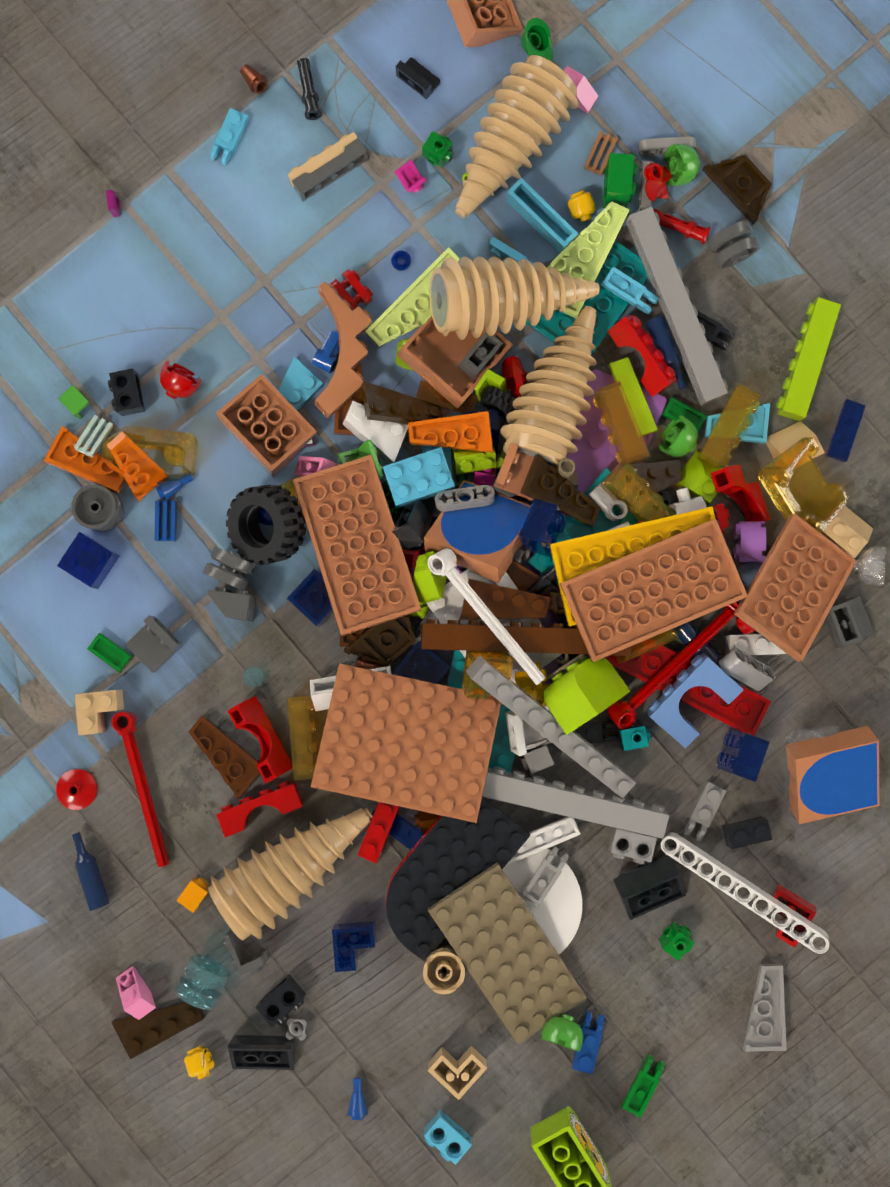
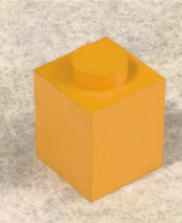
(194, 894)

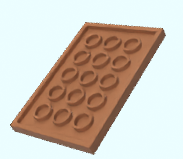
(795, 587)

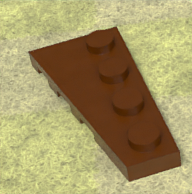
(505, 602)
(226, 756)

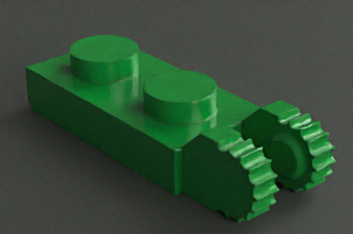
(642, 1087)

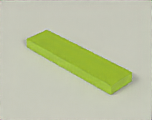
(623, 372)

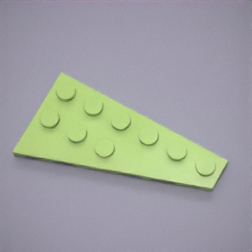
(588, 252)
(410, 309)

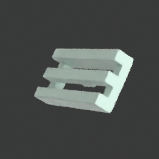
(101, 422)

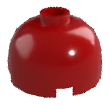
(178, 381)

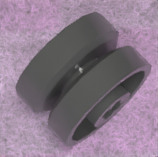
(733, 244)
(86, 510)
(229, 568)

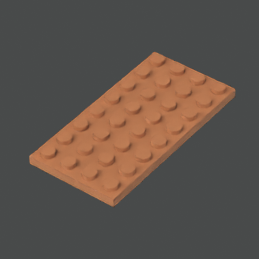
(356, 545)
(653, 590)

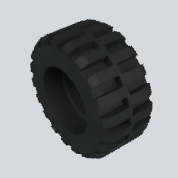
(245, 530)

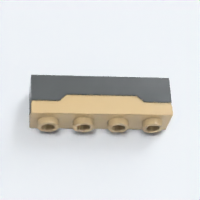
(328, 166)

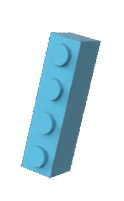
(540, 215)

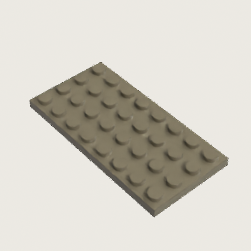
(507, 952)

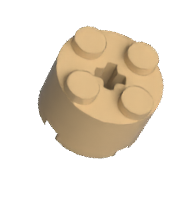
(432, 971)

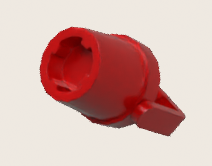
(514, 375)

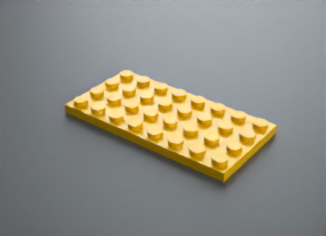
(595, 550)

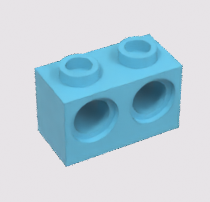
(451, 1134)

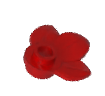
(656, 179)

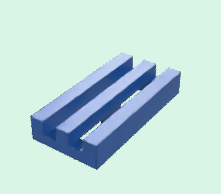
(165, 504)

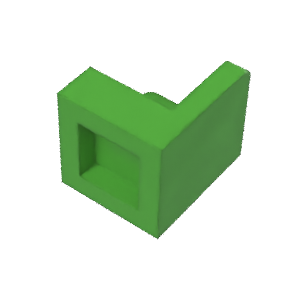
(74, 401)

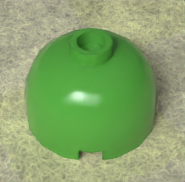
(682, 164)
(679, 437)
(563, 1032)

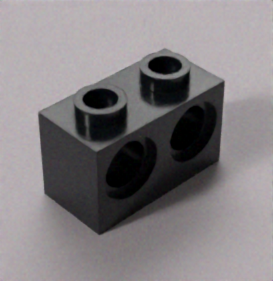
(131, 391)
(278, 998)

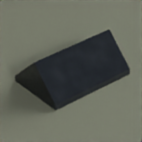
(262, 1052)

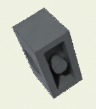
(479, 355)

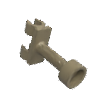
(566, 469)

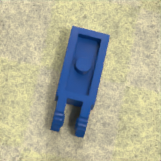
(586, 1058)

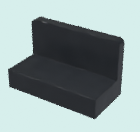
(417, 77)

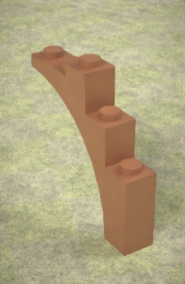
(352, 352)

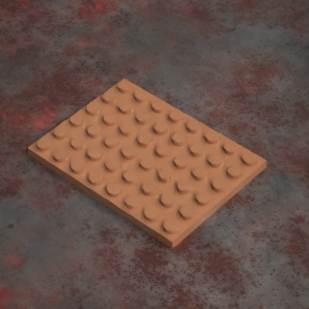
(406, 743)

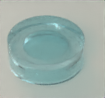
(253, 677)

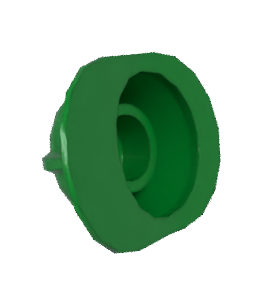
(537, 39)

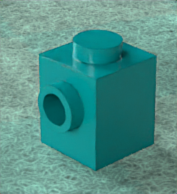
(634, 737)

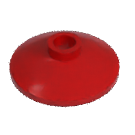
(85, 785)

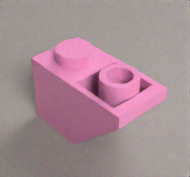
(135, 993)

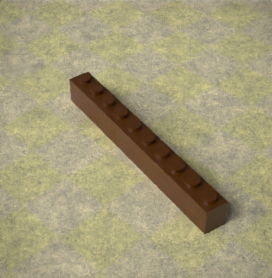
(481, 638)

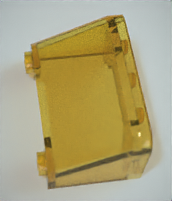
(178, 446)
(800, 487)

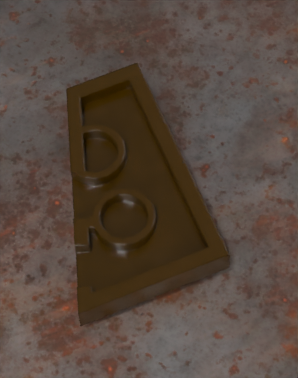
(659, 474)

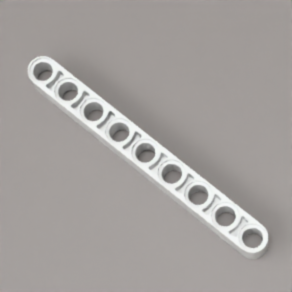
(737, 881)

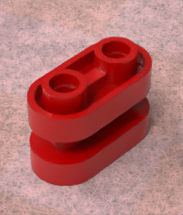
(351, 280)

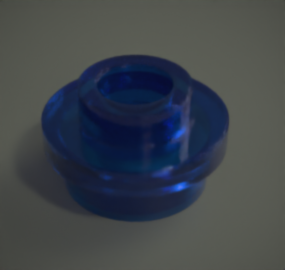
(401, 255)

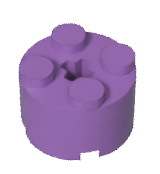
(750, 541)

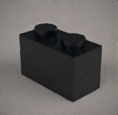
(413, 524)
(747, 832)

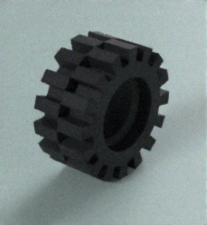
(498, 399)

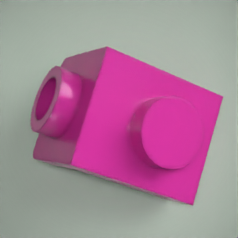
(410, 177)
(484, 477)

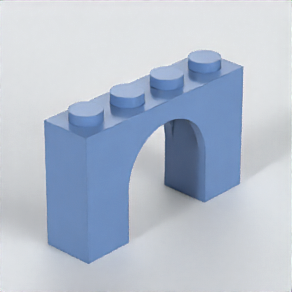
(701, 672)

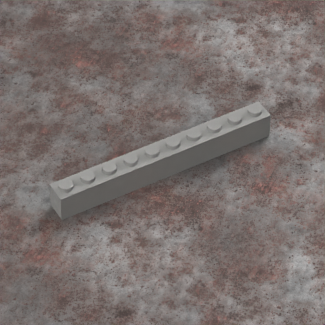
(676, 305)
(545, 723)
(575, 802)

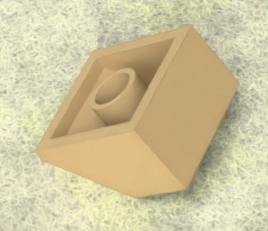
(789, 436)
(848, 532)

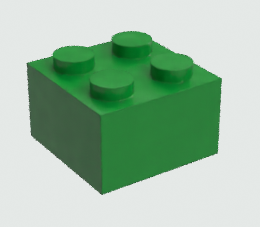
(619, 179)

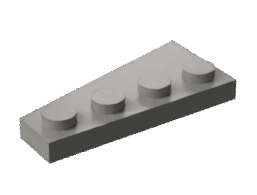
(767, 1016)

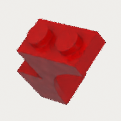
(747, 496)

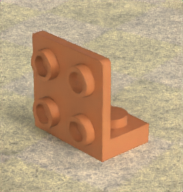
(514, 471)

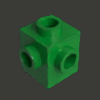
(437, 149)
(676, 940)

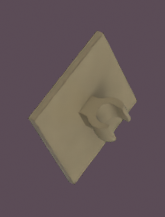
(566, 663)

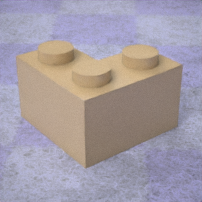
(91, 709)
(460, 1074)

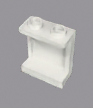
(522, 735)

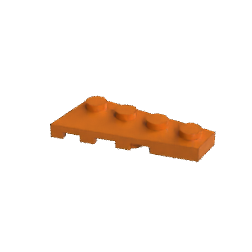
(454, 432)
(136, 466)
(96, 469)

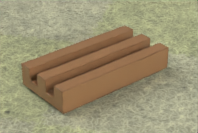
(606, 138)

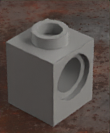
(537, 759)

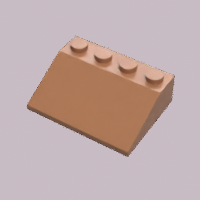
(484, 20)
(266, 425)

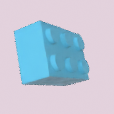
(418, 477)

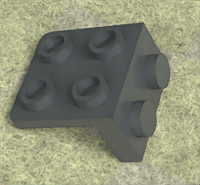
(241, 960)

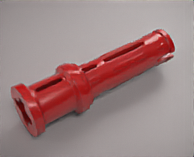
(689, 229)

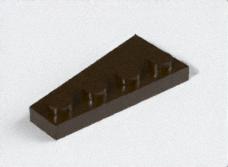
(548, 485)

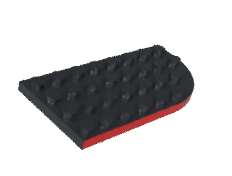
(441, 863)

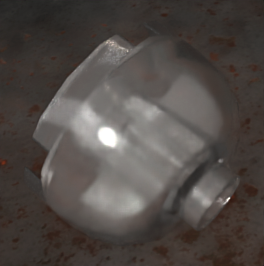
(872, 565)

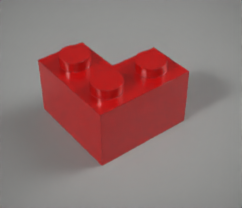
(797, 904)

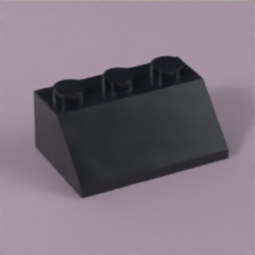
(649, 886)

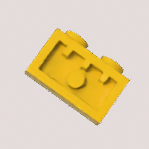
(527, 684)

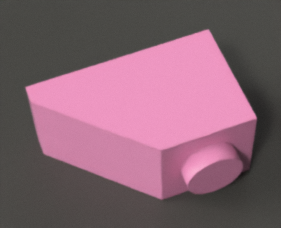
(585, 93)
(310, 465)

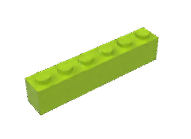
(808, 359)

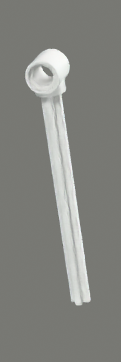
(444, 564)

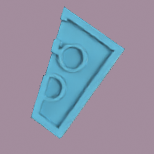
(756, 430)

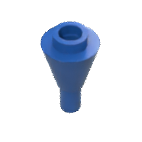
(170, 487)
(357, 1105)

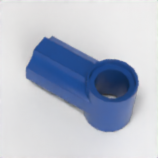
(327, 356)

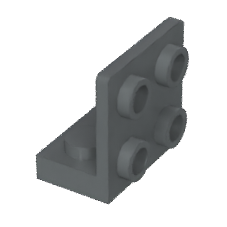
(153, 644)

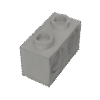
(633, 841)

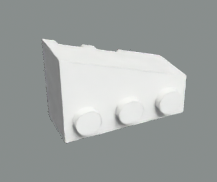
(383, 434)

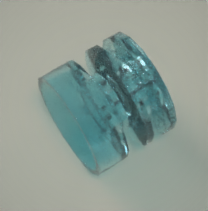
(202, 982)

